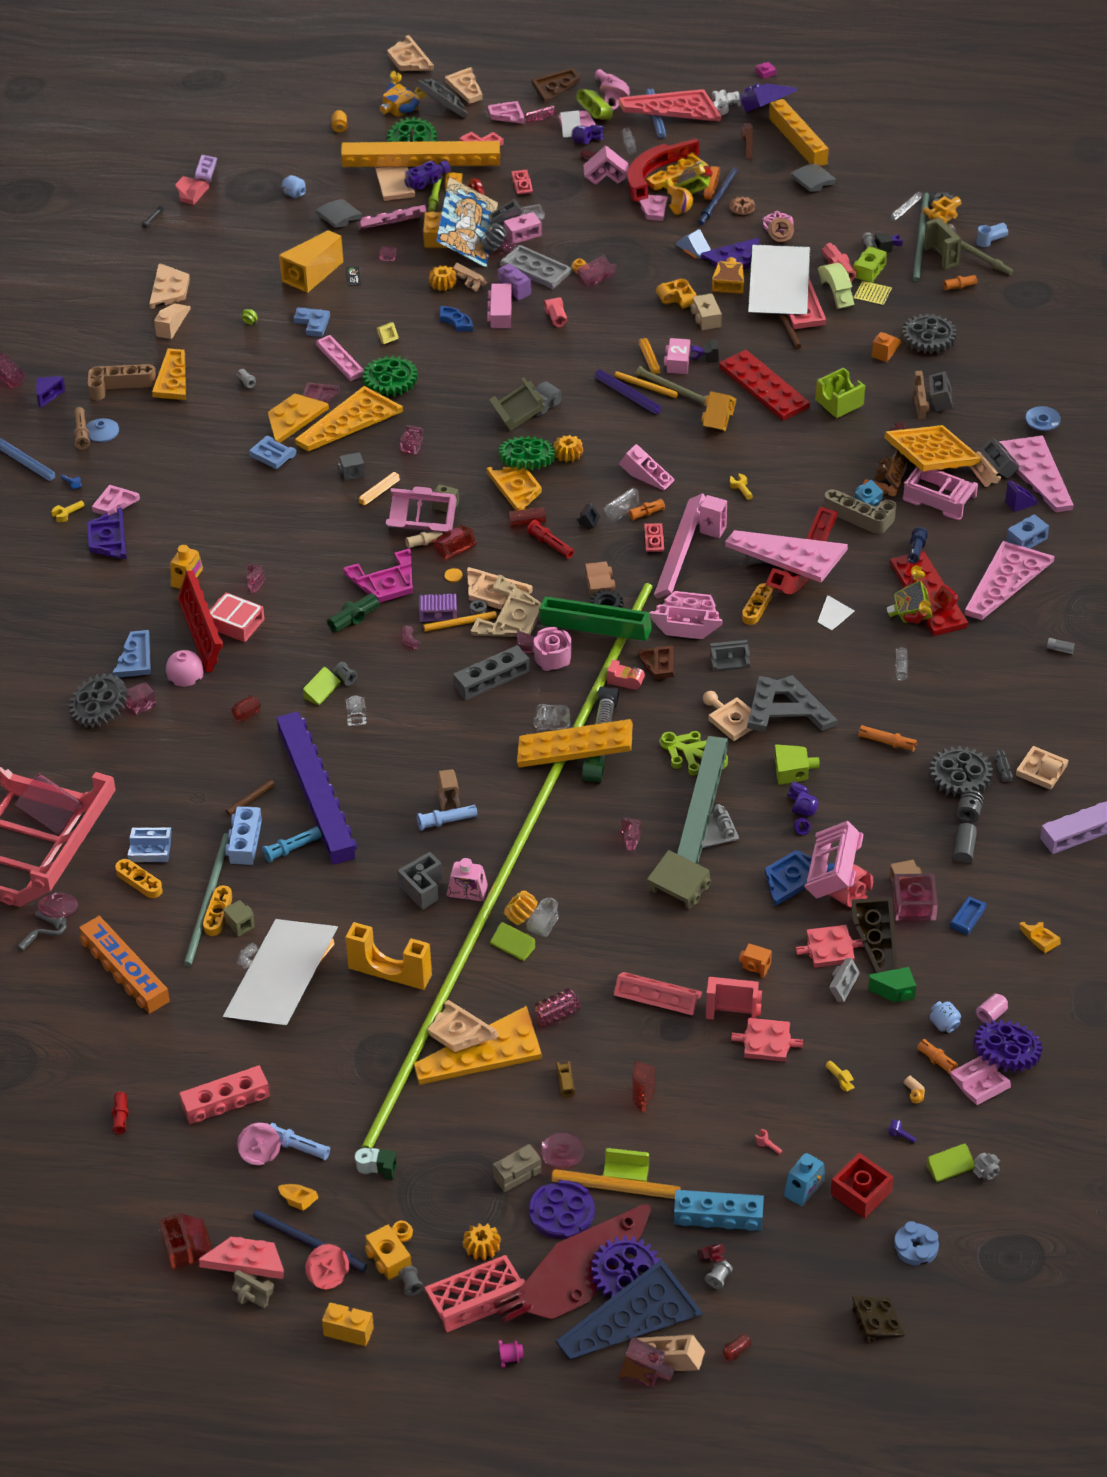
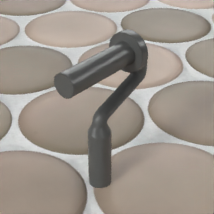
(59, 923)

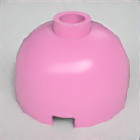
(184, 668)

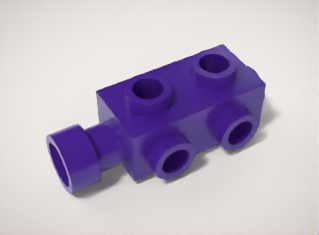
(426, 173)

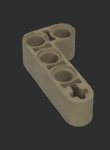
(859, 513)

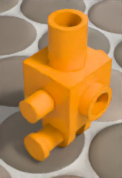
(943, 209)

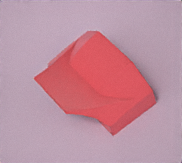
(191, 189)

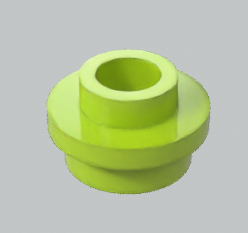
(249, 316)

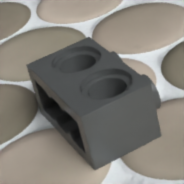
(1000, 458)

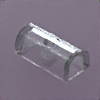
(622, 504)

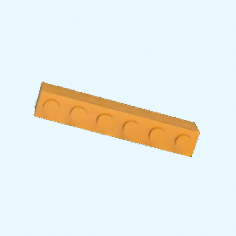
(798, 133)

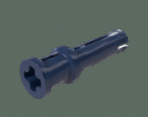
(917, 542)

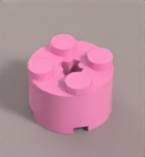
(552, 648)

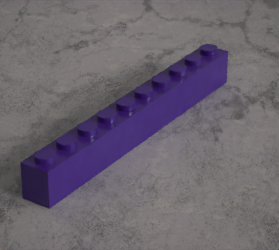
(316, 788)

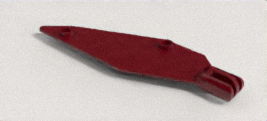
(564, 1275)

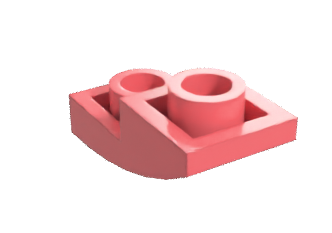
(522, 182)
(654, 537)

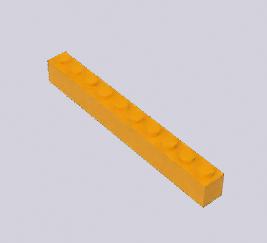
(418, 153)

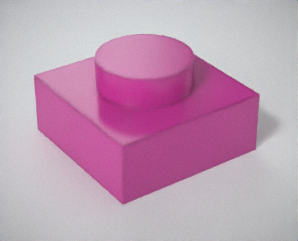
(765, 70)

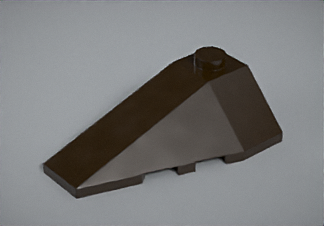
(876, 928)

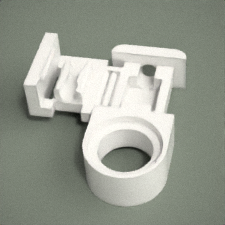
(722, 100)

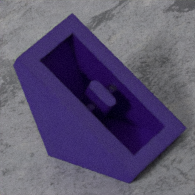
(49, 388)
(1018, 497)

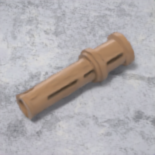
(80, 428)

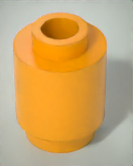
(339, 121)

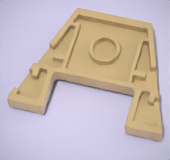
(518, 613)

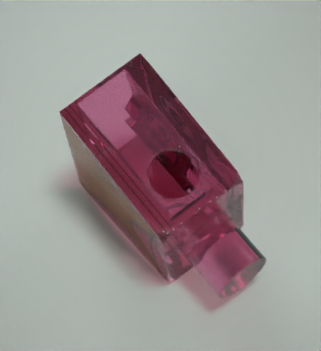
(644, 1364)

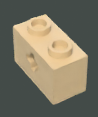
(706, 311)

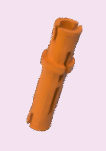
(895, 740)

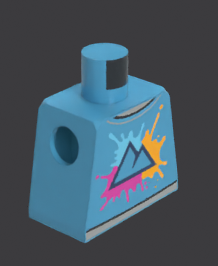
(808, 1173)

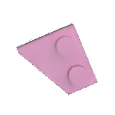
(506, 112)
(654, 207)
(114, 498)

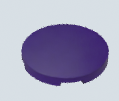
(561, 1209)

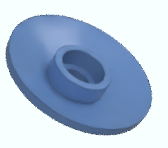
(1043, 418)
(102, 430)

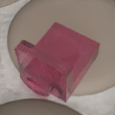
(255, 577)
(632, 832)

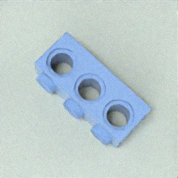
(244, 835)

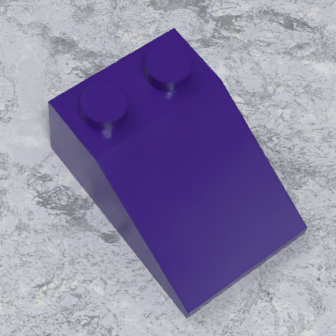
(757, 95)

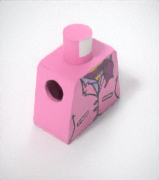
(467, 881)

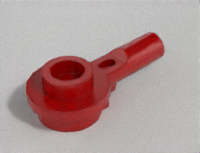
(476, 185)

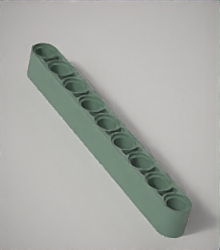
(703, 798)

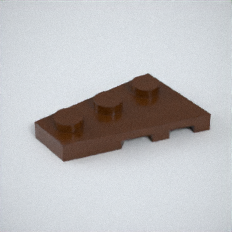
(555, 83)

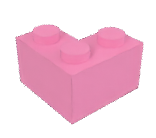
(606, 164)

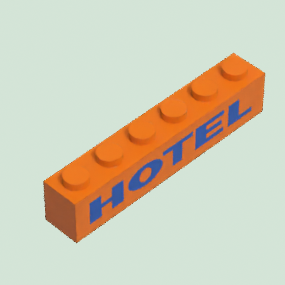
(124, 965)

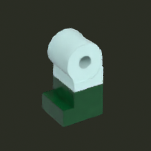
(376, 1161)

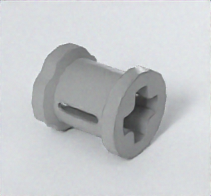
(718, 1274)

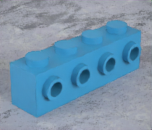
(718, 1210)

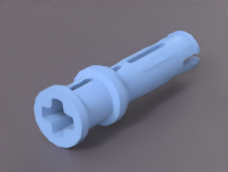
(438, 818)
(289, 1139)

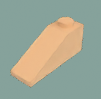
(169, 320)
(681, 1351)

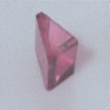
(388, 253)
(525, 641)

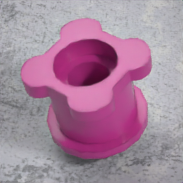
(510, 1352)

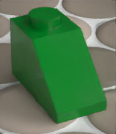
(893, 984)

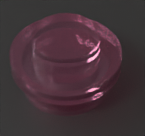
(508, 245)

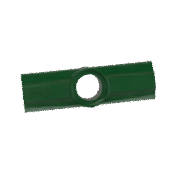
(353, 612)

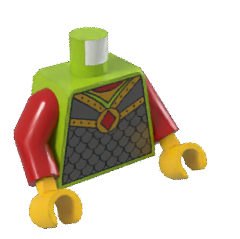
(692, 178)
(912, 600)

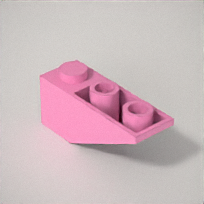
(644, 468)

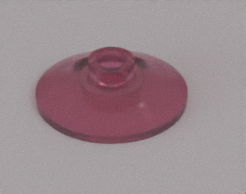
(57, 905)
(561, 1143)

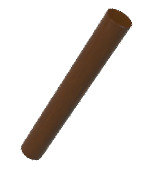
(790, 330)
(250, 797)

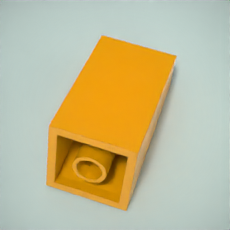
(311, 261)

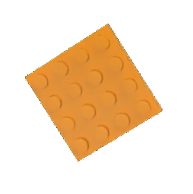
(932, 448)

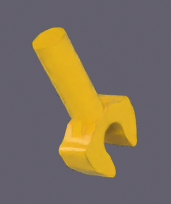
(741, 485)
(62, 513)
(843, 1076)

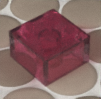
(915, 897)

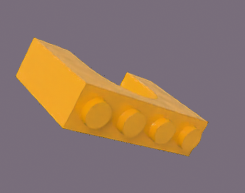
(364, 957)

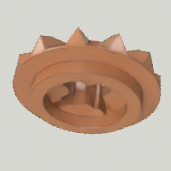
(748, 205)
(784, 224)

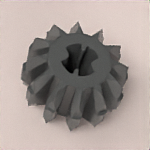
(493, 237)

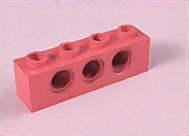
(224, 1094)

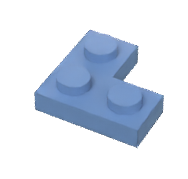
(316, 320)

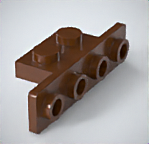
(892, 468)

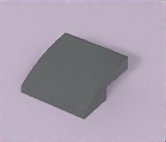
(813, 177)
(338, 213)

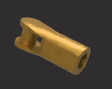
(565, 1079)

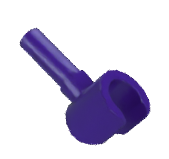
(895, 1130)

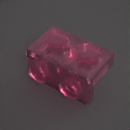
(596, 271)

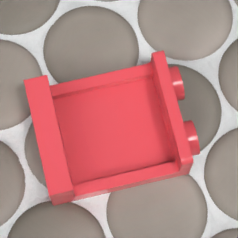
(732, 996)

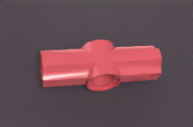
(833, 255)

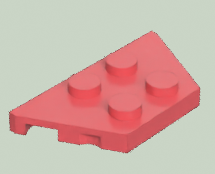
(246, 1256)

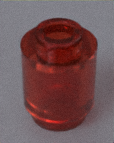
(246, 708)

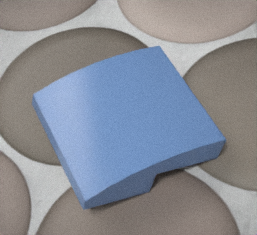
(149, 844)

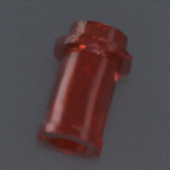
(732, 1350)

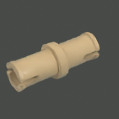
(422, 539)

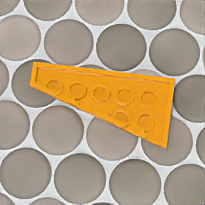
(354, 414)
(513, 1046)

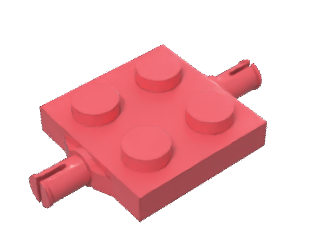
(829, 946)
(767, 1039)

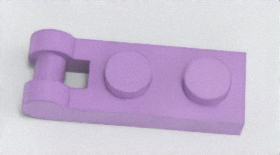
(205, 168)

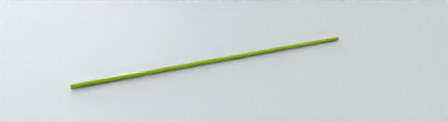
(492, 897)

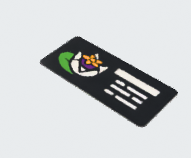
(353, 275)

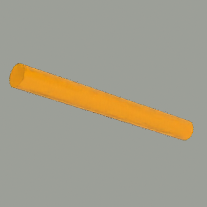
(645, 384)
(459, 621)

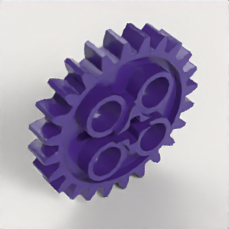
(1007, 1045)
(610, 1279)

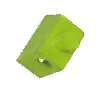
(793, 763)

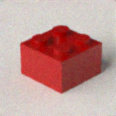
(861, 1185)

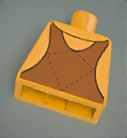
(728, 277)

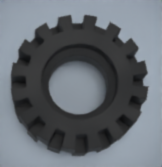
(608, 598)

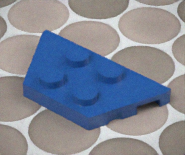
(789, 875)

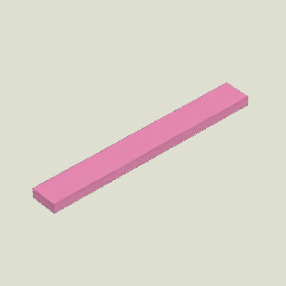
(679, 547)

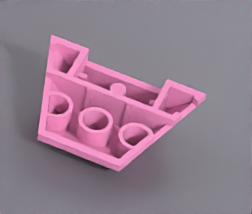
(687, 615)

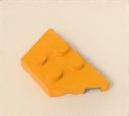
(294, 414)
(516, 485)

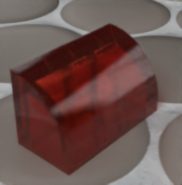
(454, 541)
(643, 1084)

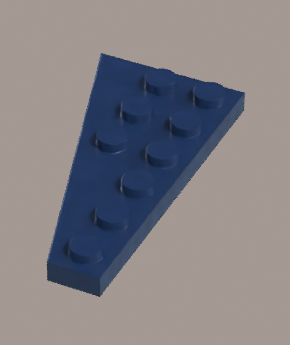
(640, 1308)

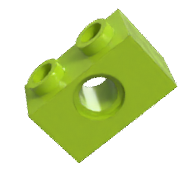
(870, 264)

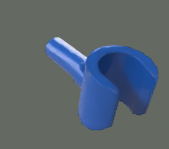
(74, 483)

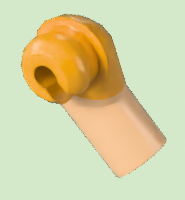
(917, 1089)

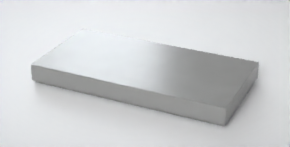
(537, 266)

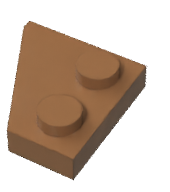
(919, 395)

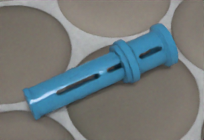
(283, 847)

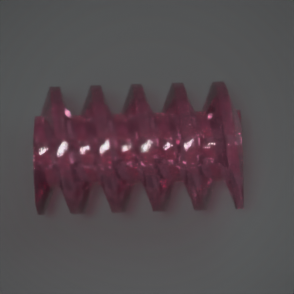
(11, 372)
(557, 1005)

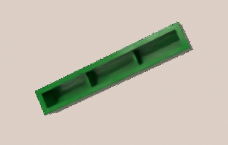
(595, 618)

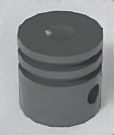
(970, 804)

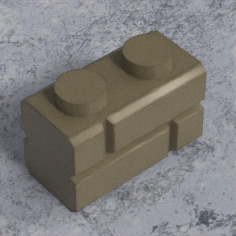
(517, 1168)

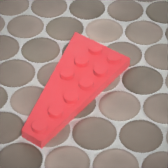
(682, 104)

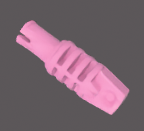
(602, 76)

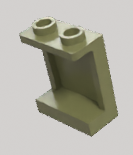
(944, 241)
(518, 405)
(679, 878)

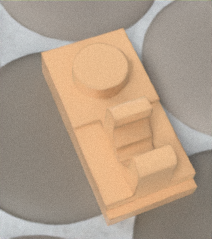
(471, 276)
(985, 471)

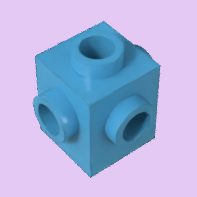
(869, 493)

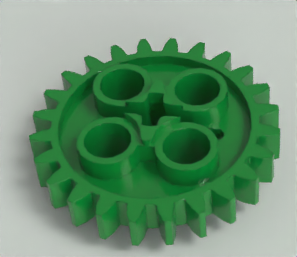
(422, 131)
(390, 375)
(526, 453)

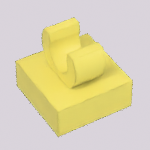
(387, 333)

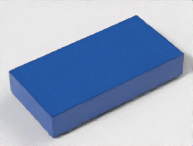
(968, 915)

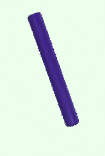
(627, 391)

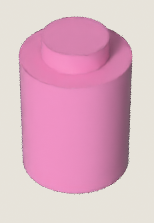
(992, 1008)

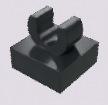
(588, 516)

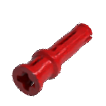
(544, 536)

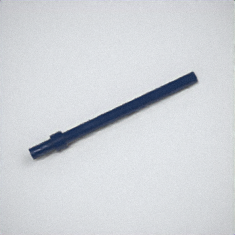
(707, 212)
(303, 1237)

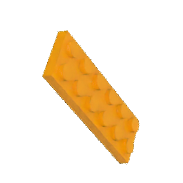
(575, 743)

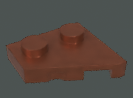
(747, 134)
(658, 661)

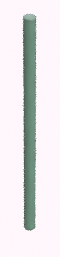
(919, 250)
(206, 901)

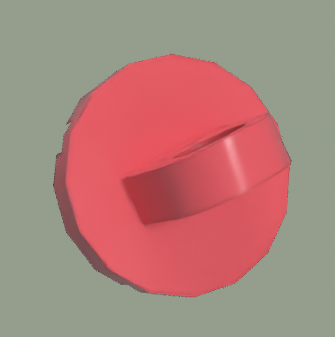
(327, 1266)

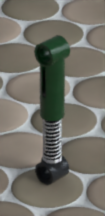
(594, 766)

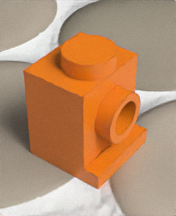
(756, 959)

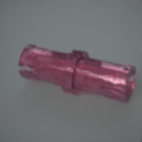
(540, 114)

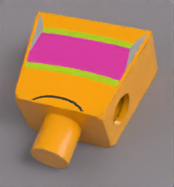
(184, 560)

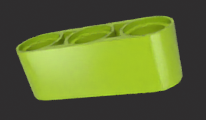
(594, 104)

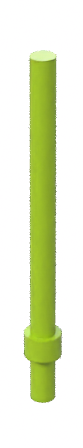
(433, 199)

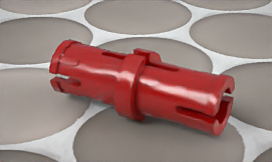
(119, 1113)

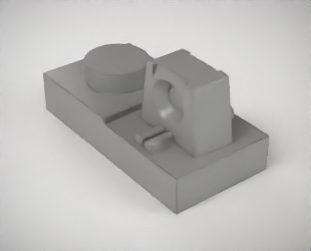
(844, 979)

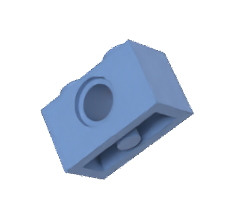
(1028, 532)

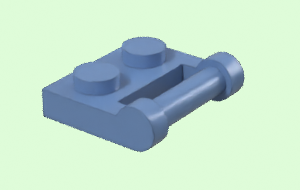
(271, 452)

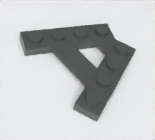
(803, 704)

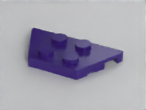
(740, 251)
(107, 535)

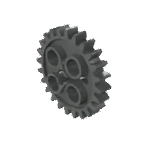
(929, 333)
(98, 700)
(960, 771)

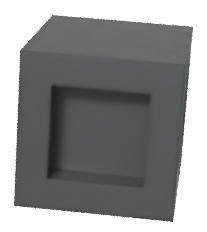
(351, 466)

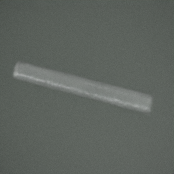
(906, 206)

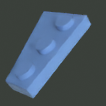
(136, 656)

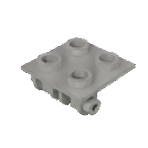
(720, 828)

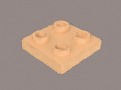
(1041, 767)

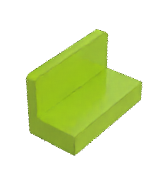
(626, 1164)

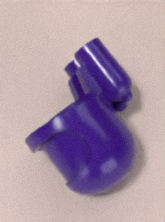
(584, 134)
(804, 803)

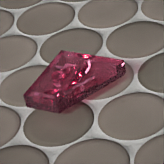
(320, 391)

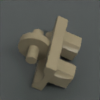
(250, 1289)

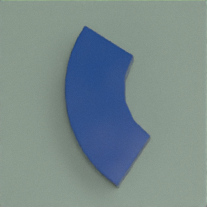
(460, 321)

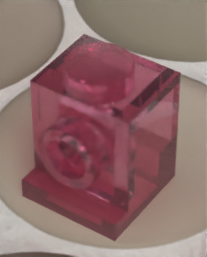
(412, 439)

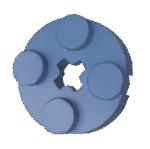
(916, 1232)

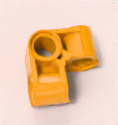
(676, 291)

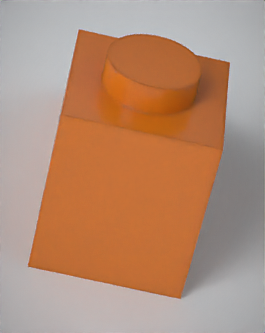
(885, 346)

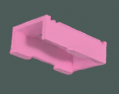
(950, 505)
(400, 506)
(822, 883)

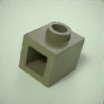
(442, 506)
(239, 918)

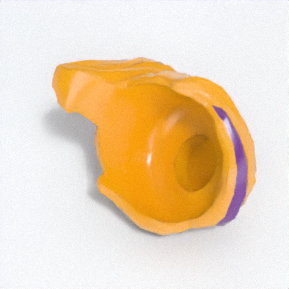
(681, 200)

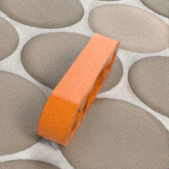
(710, 190)

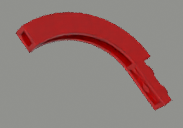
(653, 159)
(791, 582)

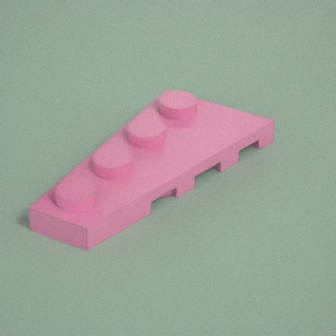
(395, 216)

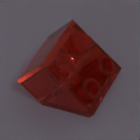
(184, 1239)

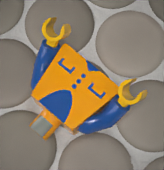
(399, 99)

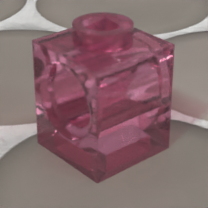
(140, 698)

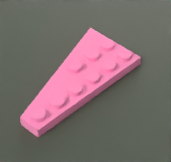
(1040, 471)
(802, 556)
(1007, 573)

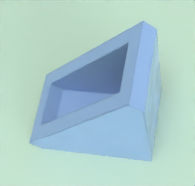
(694, 243)

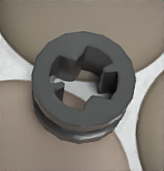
(478, 607)

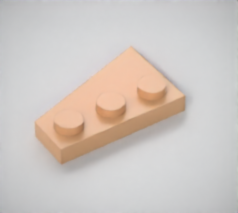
(465, 85)

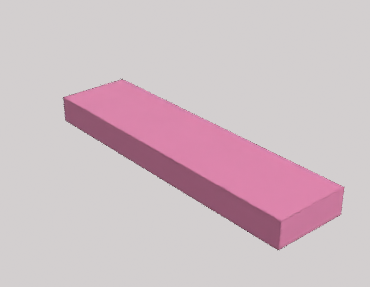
(340, 358)

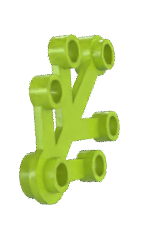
(672, 742)

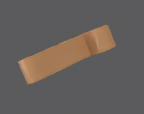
(119, 377)

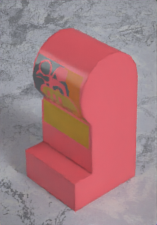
(624, 676)

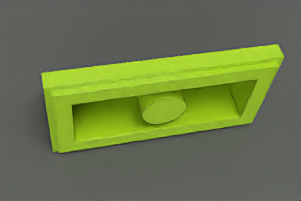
(320, 686)
(513, 941)
(950, 1163)

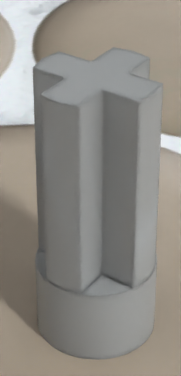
(1061, 646)

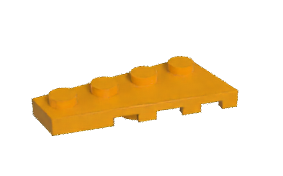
(672, 172)
(171, 377)

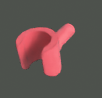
(764, 1141)

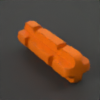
(884, 487)

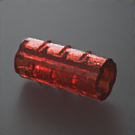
(526, 516)

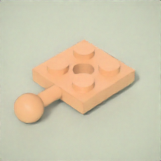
(723, 715)

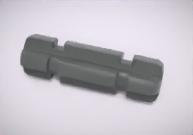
(1003, 766)

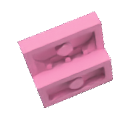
(980, 1080)

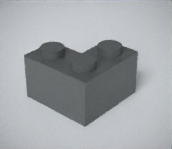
(420, 879)

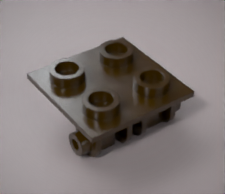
(876, 1317)

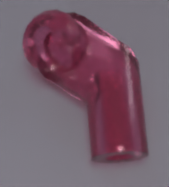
(406, 637)

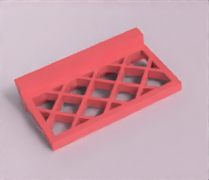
(480, 1306)

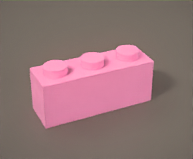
(499, 305)

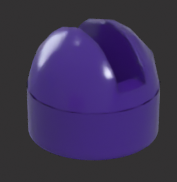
(805, 824)

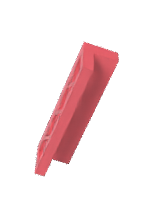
(656, 993)

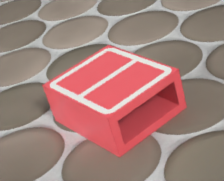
(236, 616)

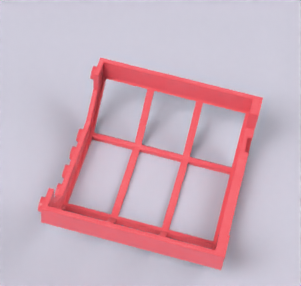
(43, 883)

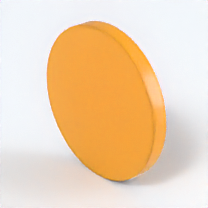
(453, 575)

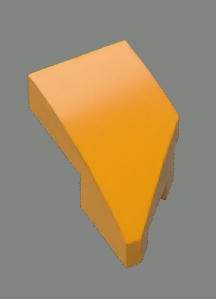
(1040, 937)

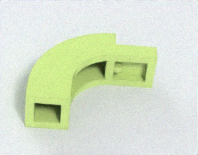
(839, 282)

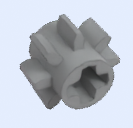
(986, 1166)

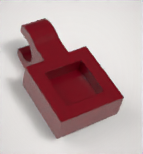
(712, 1253)

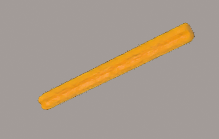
(616, 1184)

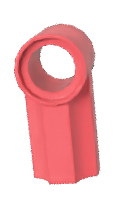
(555, 310)

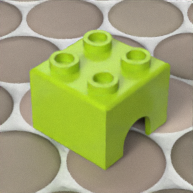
(838, 393)

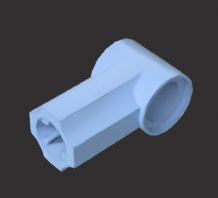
(987, 234)

